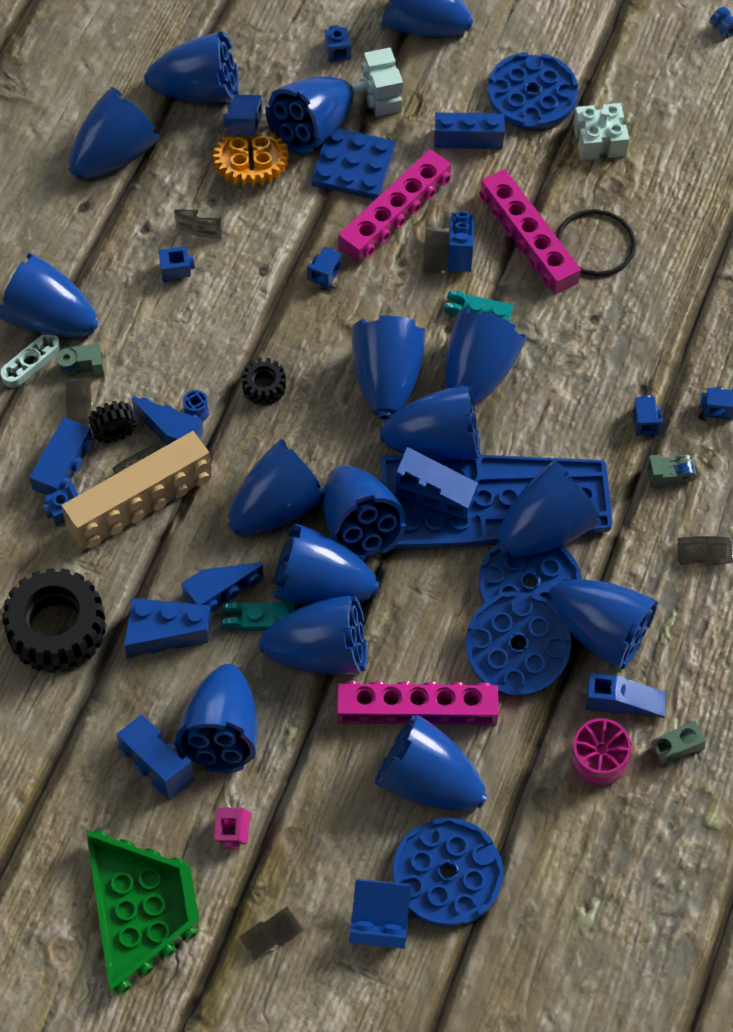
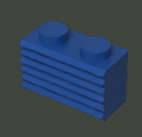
(243, 115)

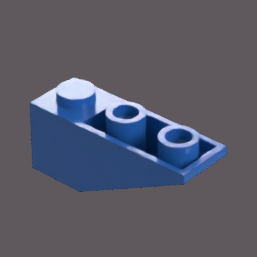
(461, 242)
(165, 420)
(220, 584)
(623, 696)

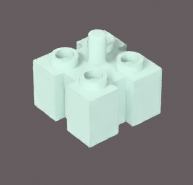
(381, 82)
(601, 131)

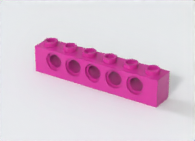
(394, 206)
(529, 232)
(455, 713)

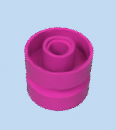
(601, 752)

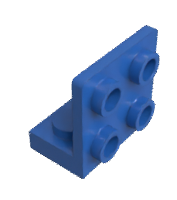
(380, 913)

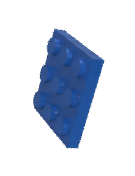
(354, 163)

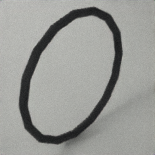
(617, 218)

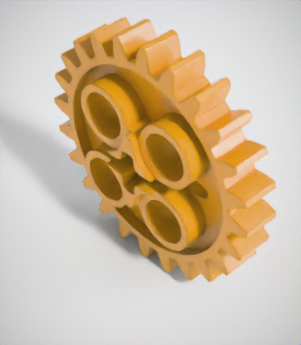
(269, 158)

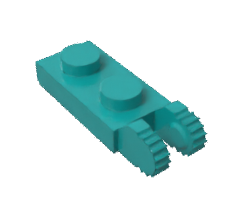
(476, 305)
(254, 615)

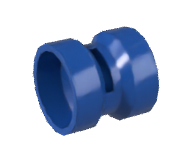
(723, 21)
(196, 403)

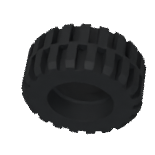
(48, 590)

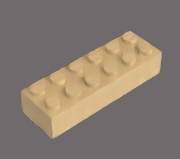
(137, 491)

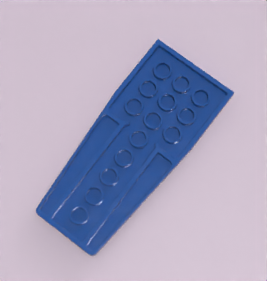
(499, 484)

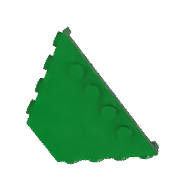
(141, 905)

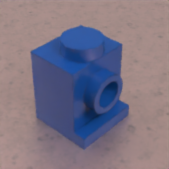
(335, 39)
(175, 263)
(324, 267)
(717, 403)
(646, 416)
(55, 500)

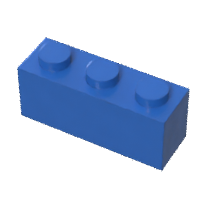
(469, 130)
(62, 457)

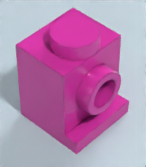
(225, 823)

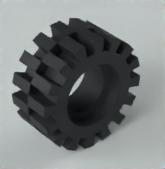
(261, 369)
(112, 421)

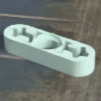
(33, 349)

